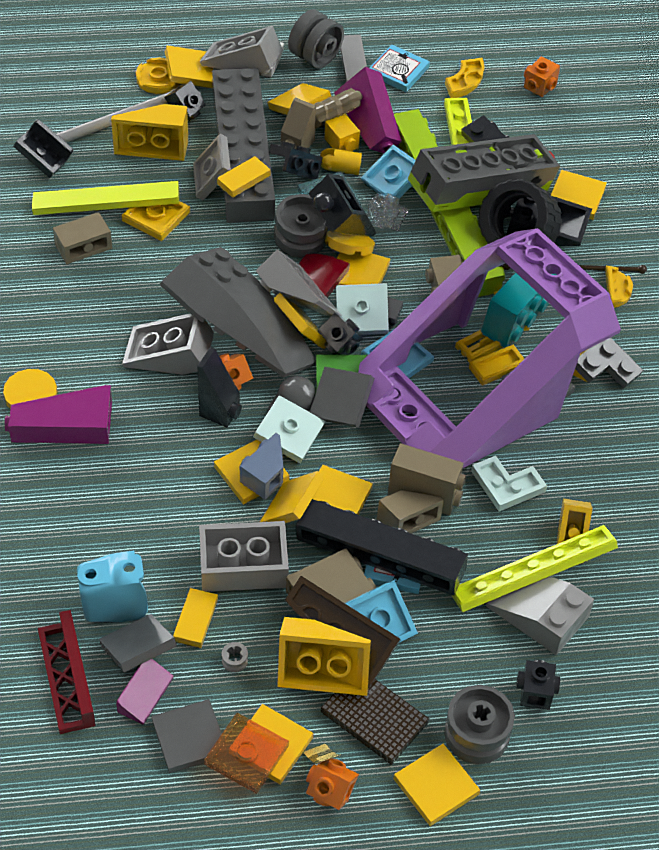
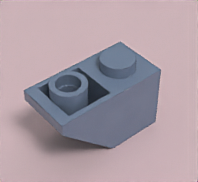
(264, 468)

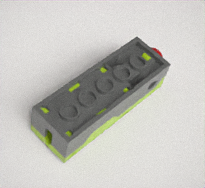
(466, 172)

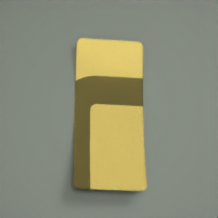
(320, 753)

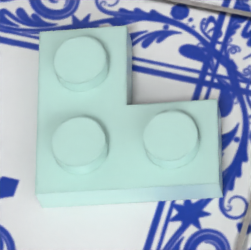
(507, 489)

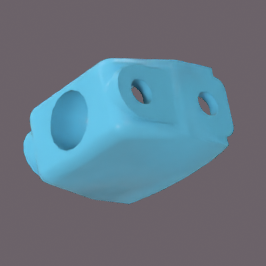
(109, 591)

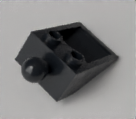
(340, 207)
(573, 216)

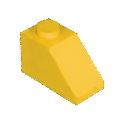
(574, 519)

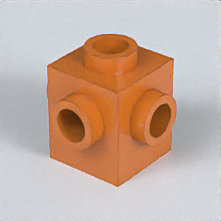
(541, 76)
(237, 368)
(331, 783)

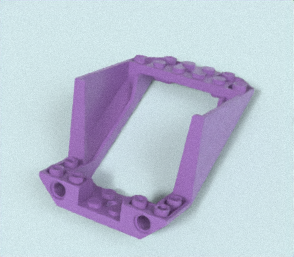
(532, 391)

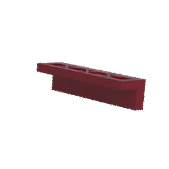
(75, 667)

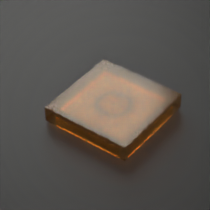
(246, 753)

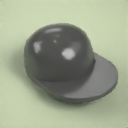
(298, 391)

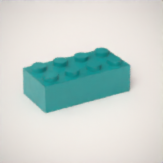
(512, 310)

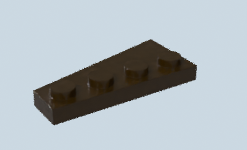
(317, 604)

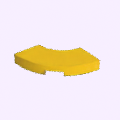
(466, 79)

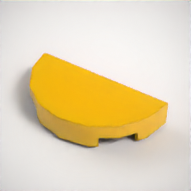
(618, 286)

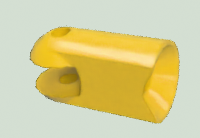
(341, 161)

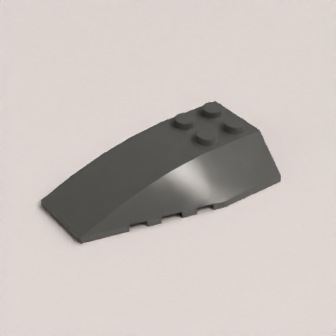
(233, 300)

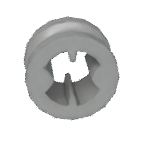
(232, 648)

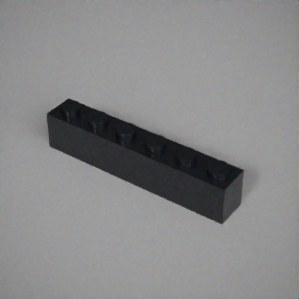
(383, 546)

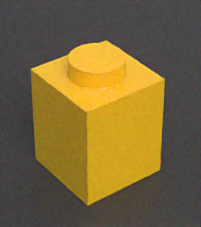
(342, 133)

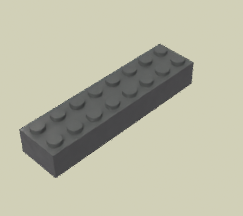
(242, 120)

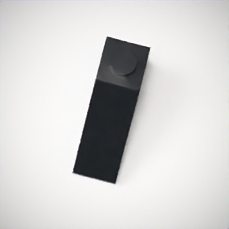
(216, 391)

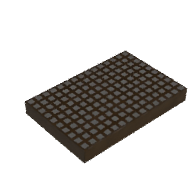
(377, 720)

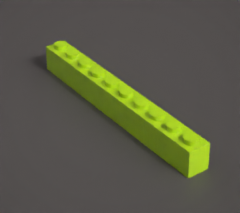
(456, 225)

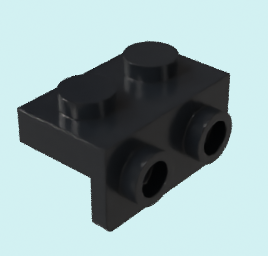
(482, 130)
(43, 148)
(298, 161)

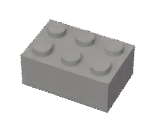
(243, 556)

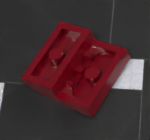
(324, 271)

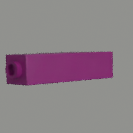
(375, 113)
(63, 418)

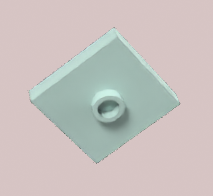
(364, 306)
(294, 425)

